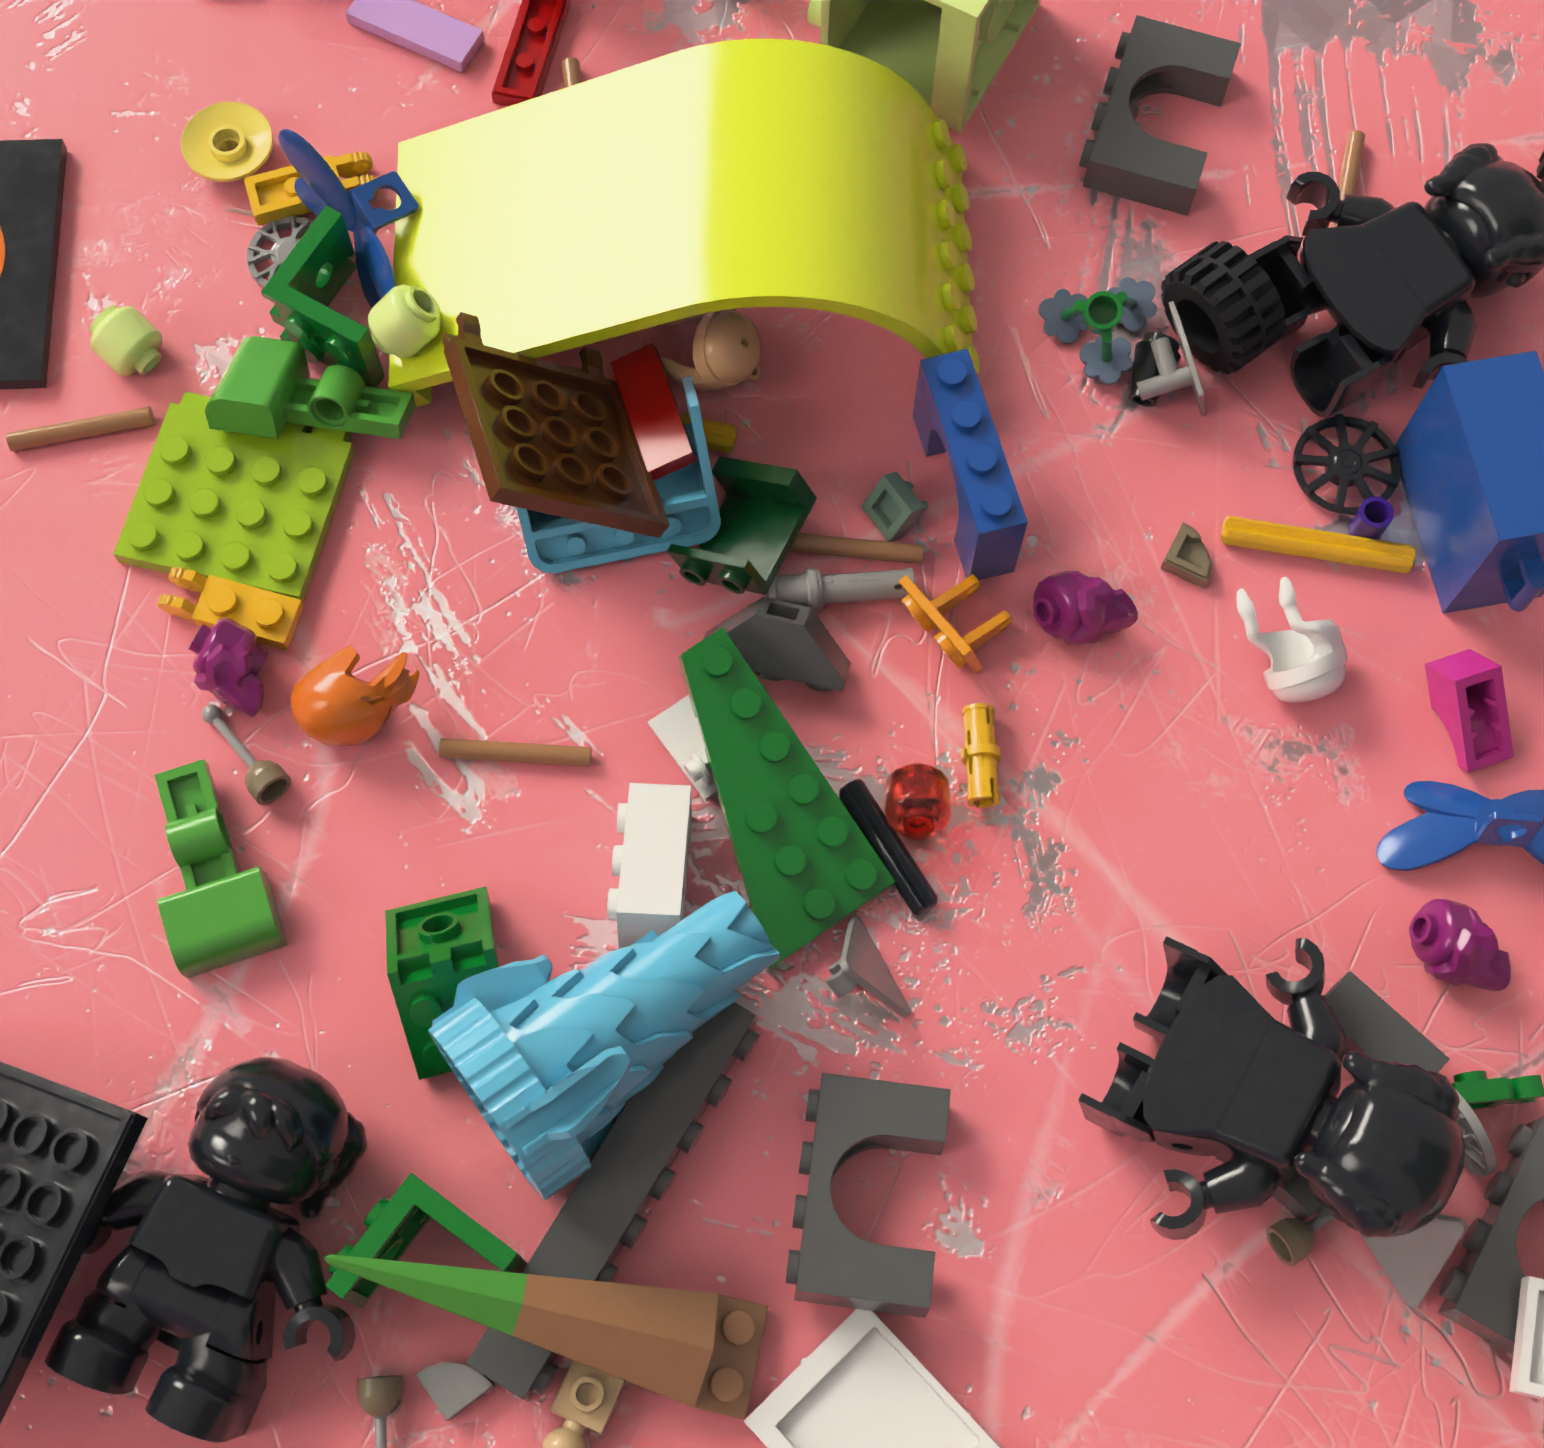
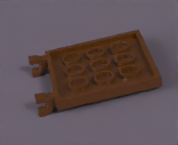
(552, 435)

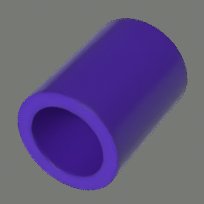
(1371, 518)

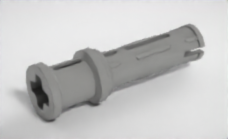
(816, 589)

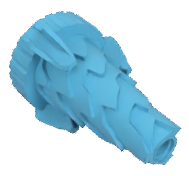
(569, 1052)

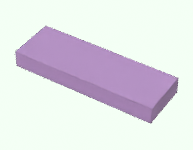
(419, 29)

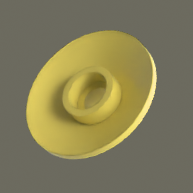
(223, 128)

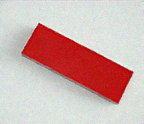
(530, 51)
(653, 411)

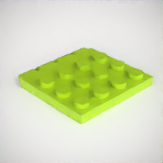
(236, 501)

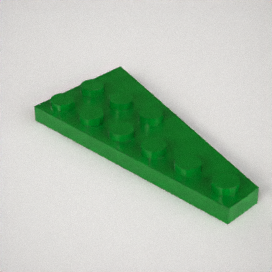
(786, 824)

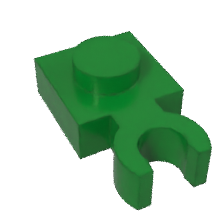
(1489, 1093)

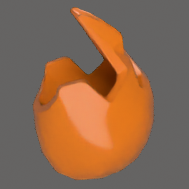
(344, 709)

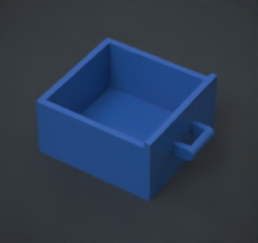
(1479, 481)

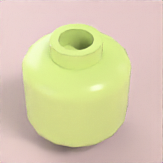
(404, 321)
(125, 340)

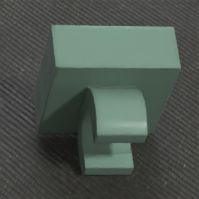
(893, 506)

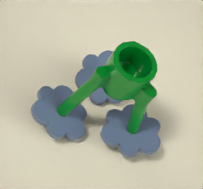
(1101, 315)

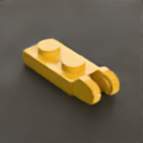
(274, 194)
(264, 612)

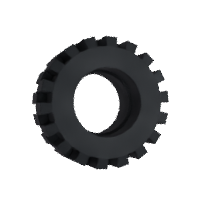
(1224, 306)

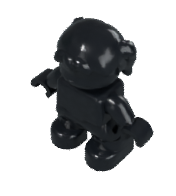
(1402, 271)
(1269, 1105)
(217, 1253)

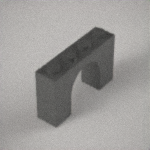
(1155, 61)
(1382, 1035)
(832, 1261)
(1487, 1284)

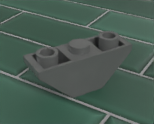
(787, 643)

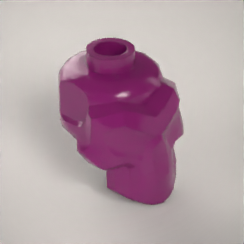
(1081, 608)
(229, 664)
(1458, 946)

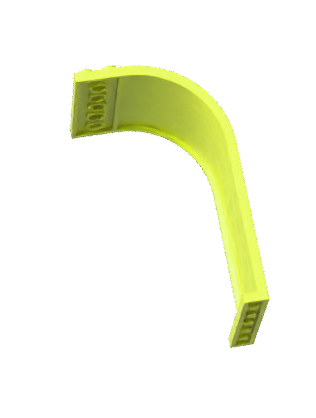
(686, 195)

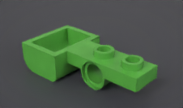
(272, 387)
(222, 911)

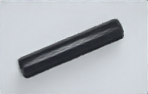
(888, 846)

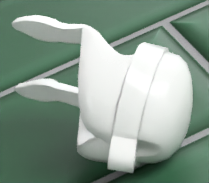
(1304, 660)

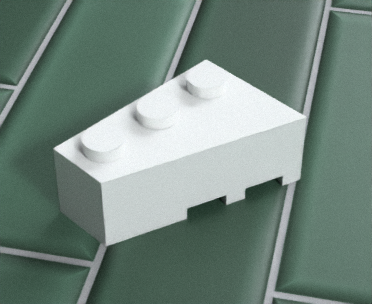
(651, 860)

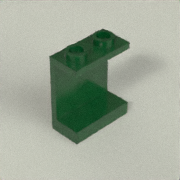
(756, 529)

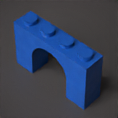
(956, 420)

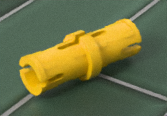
(981, 755)

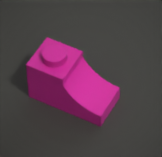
(1473, 706)

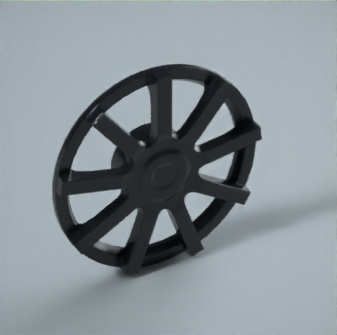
(1346, 463)

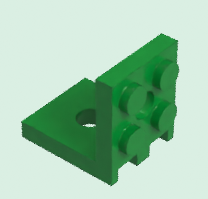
(305, 289)
(427, 955)
(396, 1224)

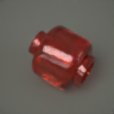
(917, 800)

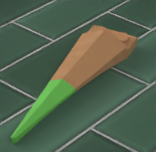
(662, 1339)

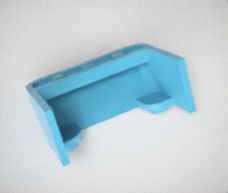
(687, 498)

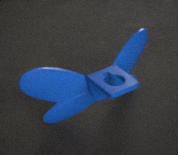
(322, 187)
(1458, 820)

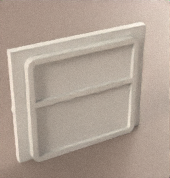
(863, 1394)

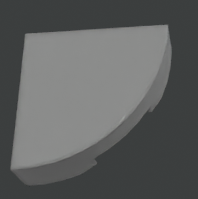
(453, 1386)

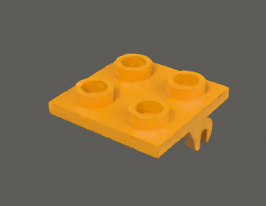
(930, 616)

